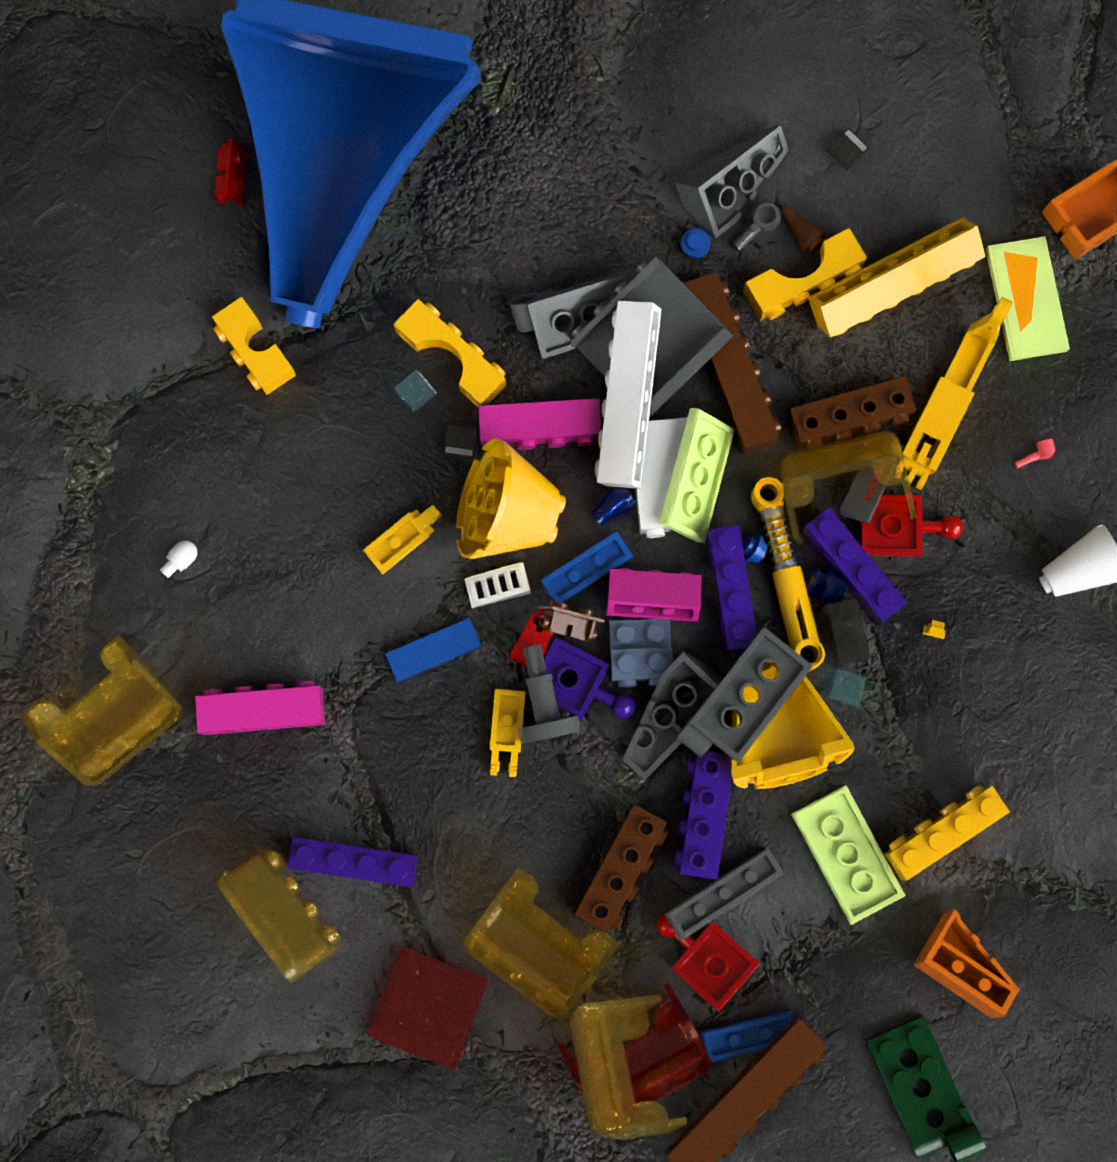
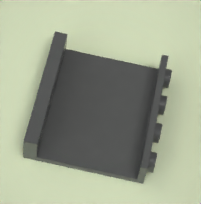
(686, 331)

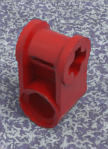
(531, 637)

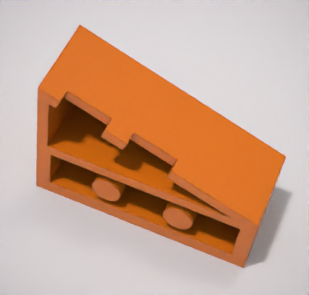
(965, 967)

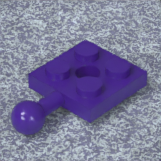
(590, 674)

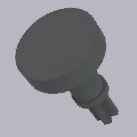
(543, 702)

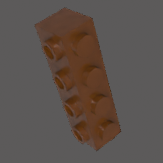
(851, 412)
(621, 868)

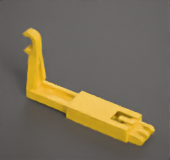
(952, 396)

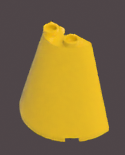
(794, 743)

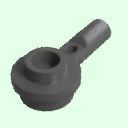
(765, 218)

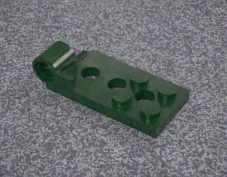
(956, 1127)

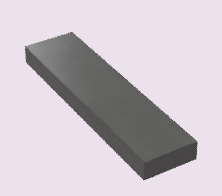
(723, 894)

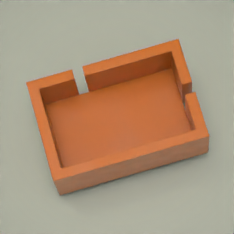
(1086, 211)

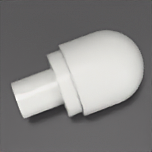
(179, 557)

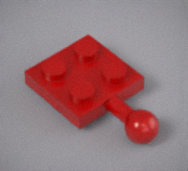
(896, 534)
(712, 964)

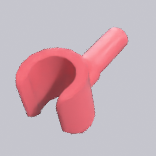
(1045, 450)

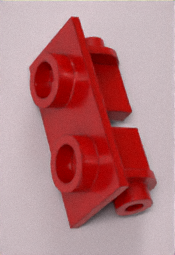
(233, 161)

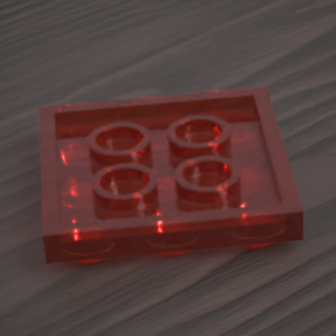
(428, 1007)

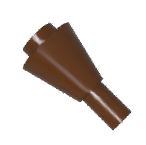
(807, 235)

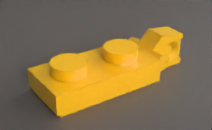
(402, 538)

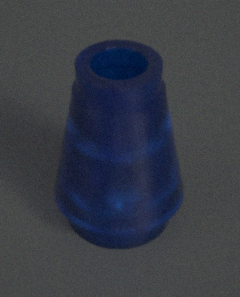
(613, 505)

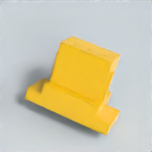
(935, 629)

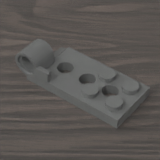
(540, 310)
(708, 723)

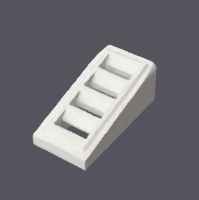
(523, 588)

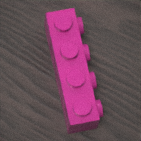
(541, 423)
(260, 710)

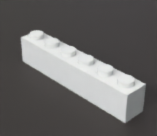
(628, 394)

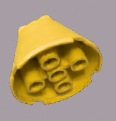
(506, 504)

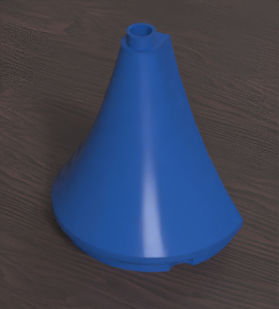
(334, 124)

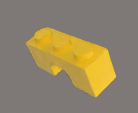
(238, 325)

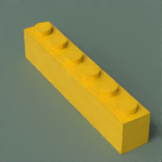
(897, 277)

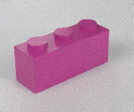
(654, 595)

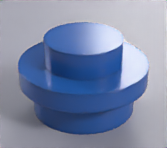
(695, 243)
(754, 548)

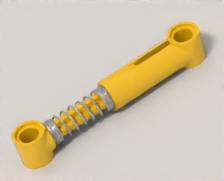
(787, 575)

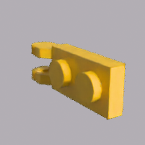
(506, 719)

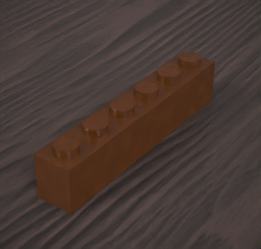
(735, 373)
(749, 1095)

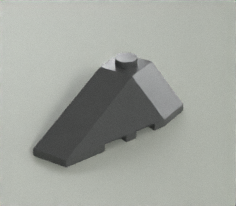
(724, 184)
(673, 703)

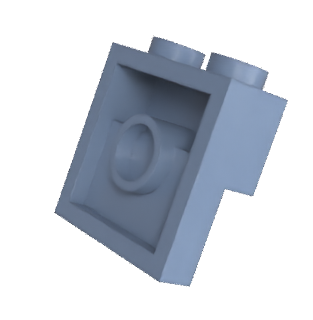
(639, 650)

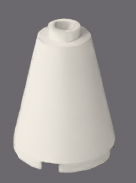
(1084, 565)

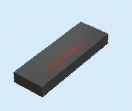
(863, 496)

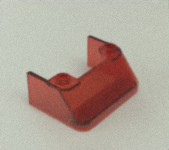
(662, 1057)

